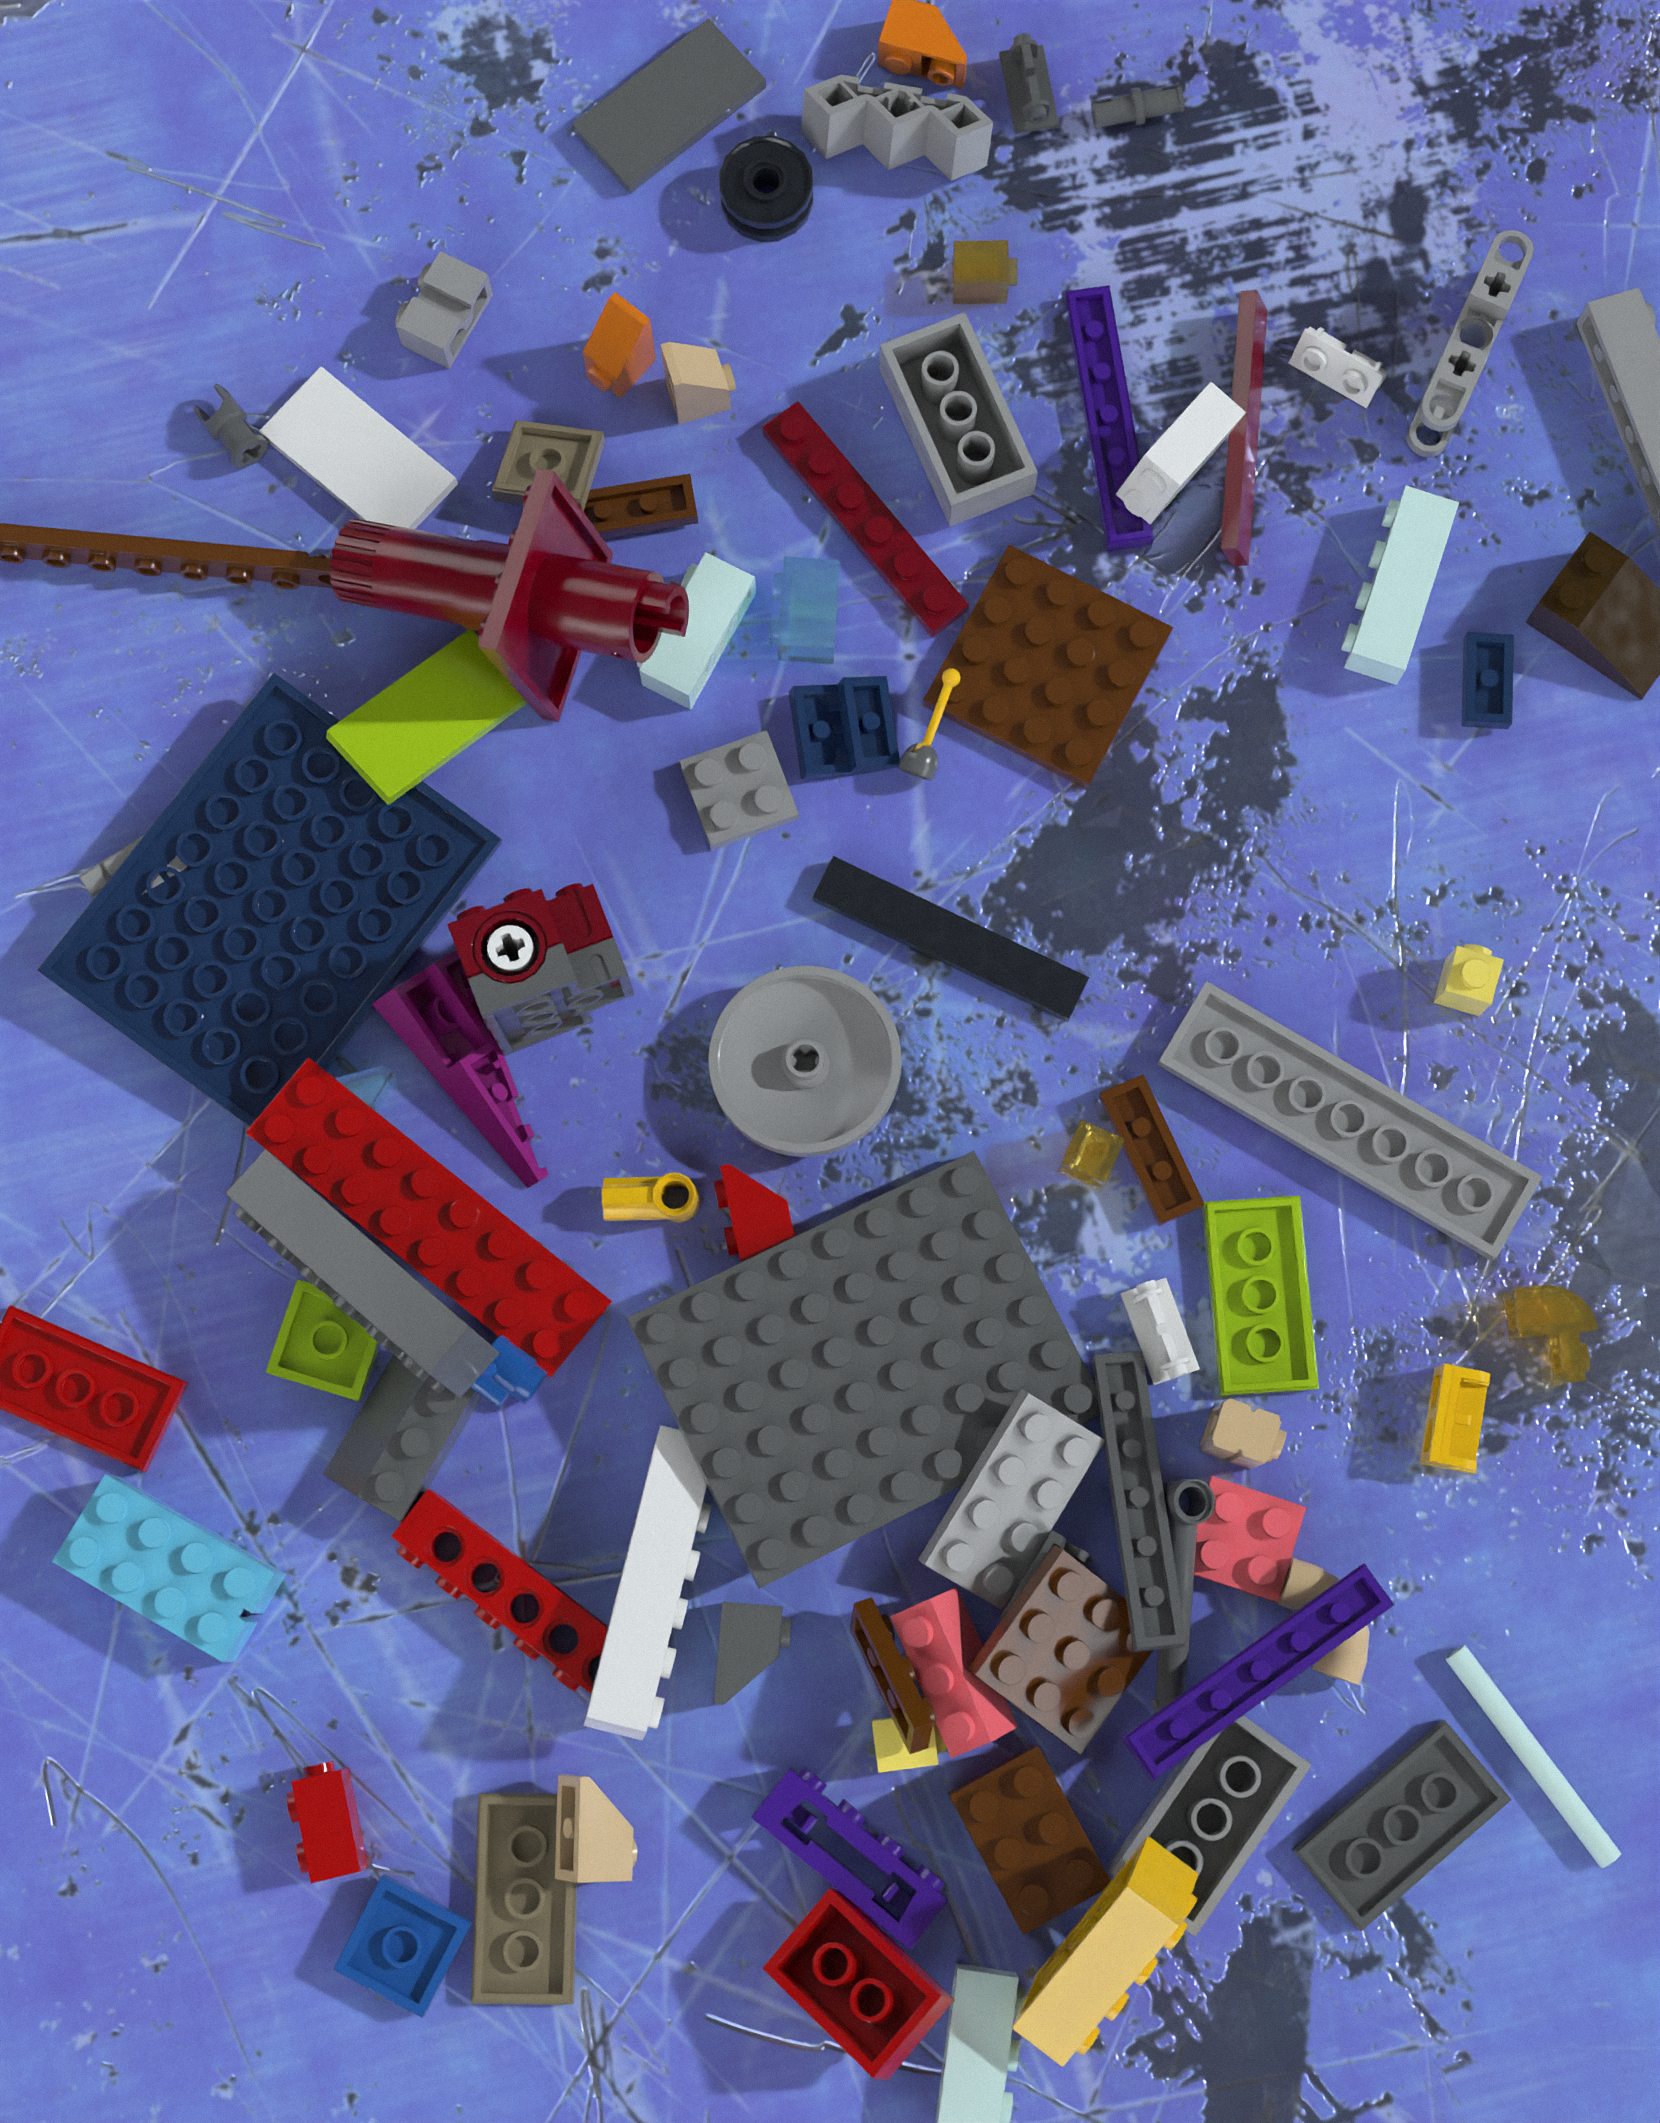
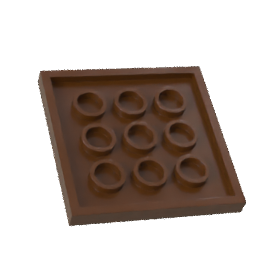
(1049, 666)

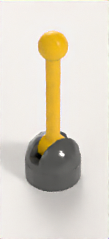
(921, 758)

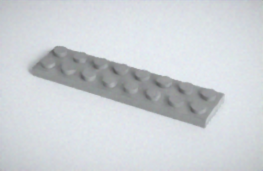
(1350, 1121)

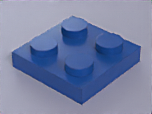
(403, 1945)

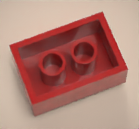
(858, 1984)

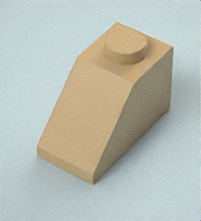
(696, 381)
(591, 1835)

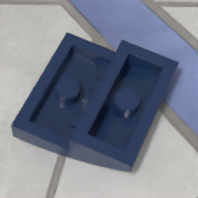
(844, 728)

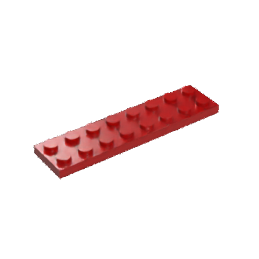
(428, 1216)

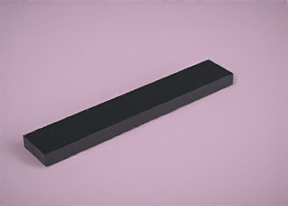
(950, 939)

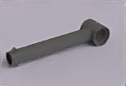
(1173, 1662)

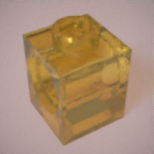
(1091, 1155)

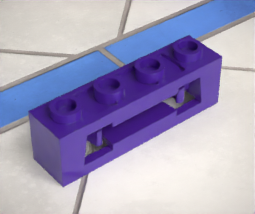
(916, 1909)

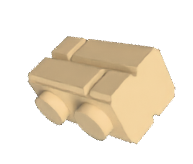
(1243, 1434)

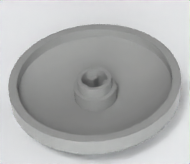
(805, 1061)

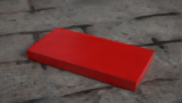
(84, 1389)

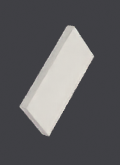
(357, 454)

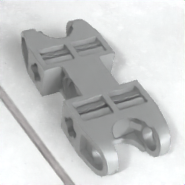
(1478, 325)

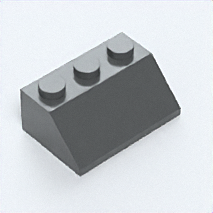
(399, 1440)

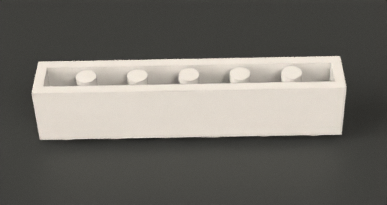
(650, 1592)

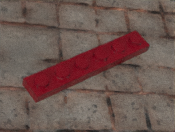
(865, 519)

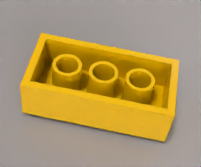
(1108, 1953)

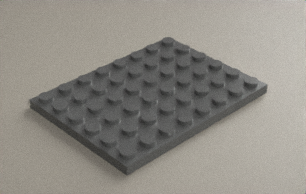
(860, 1365)

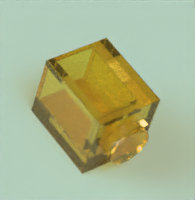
(982, 272)

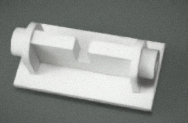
(1329, 363)
(1159, 1331)

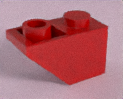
(757, 1214)

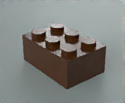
(1029, 1838)

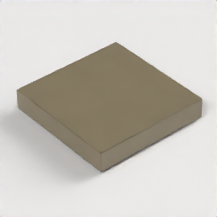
(562, 449)

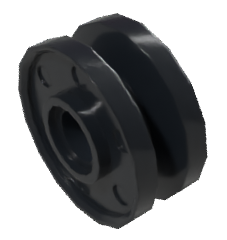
(760, 163)

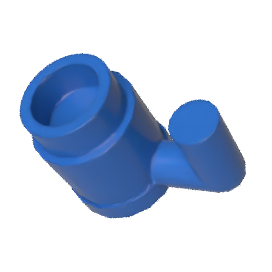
(509, 1375)

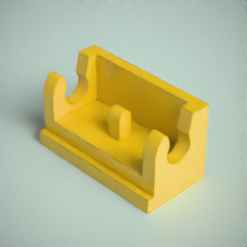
(1454, 1418)

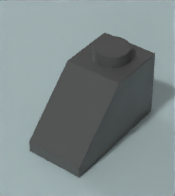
(747, 1645)

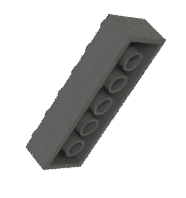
(360, 1277)

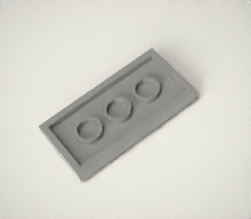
(1011, 1499)

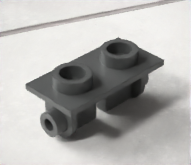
(1028, 85)

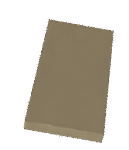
(520, 1910)

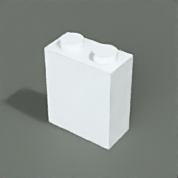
(1180, 453)

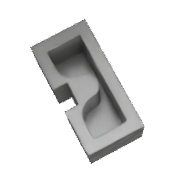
(445, 309)

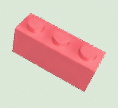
(941, 1648)

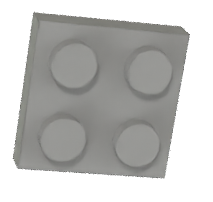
(739, 790)

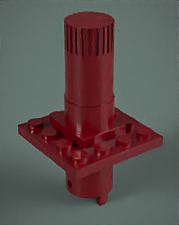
(528, 598)

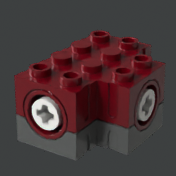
(540, 963)

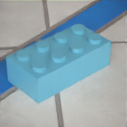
(168, 1568)

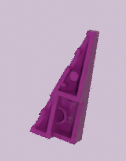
(448, 1035)

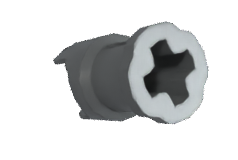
(234, 432)

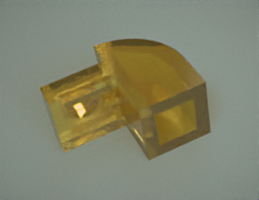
(1554, 1315)

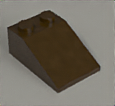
(1605, 615)

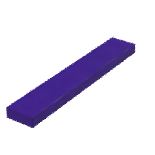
(1106, 411)
(1257, 1672)

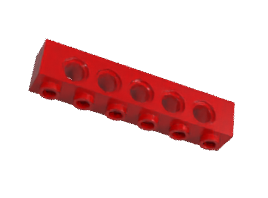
(436, 1517)

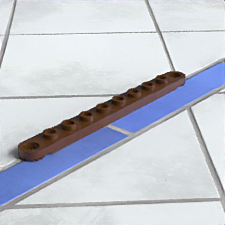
(156, 555)

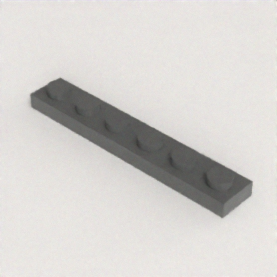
(1138, 1502)

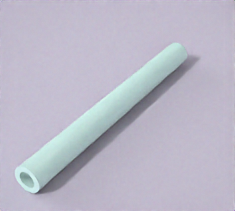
(1533, 1756)

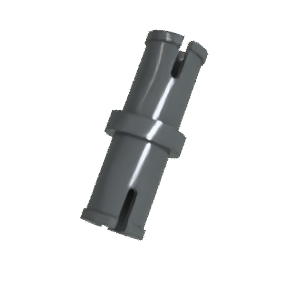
(1137, 106)

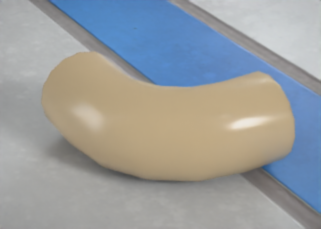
(1301, 1585)

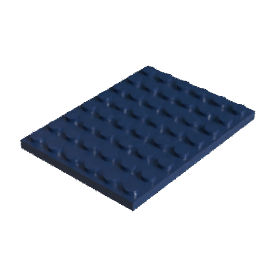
(288, 913)

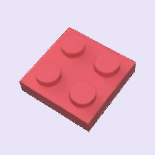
(1247, 1539)

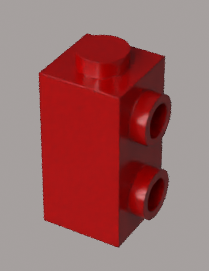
(327, 1822)

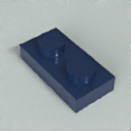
(1487, 680)

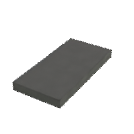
(669, 105)
(1401, 1825)

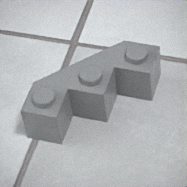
(896, 125)

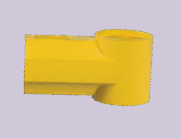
(645, 1198)

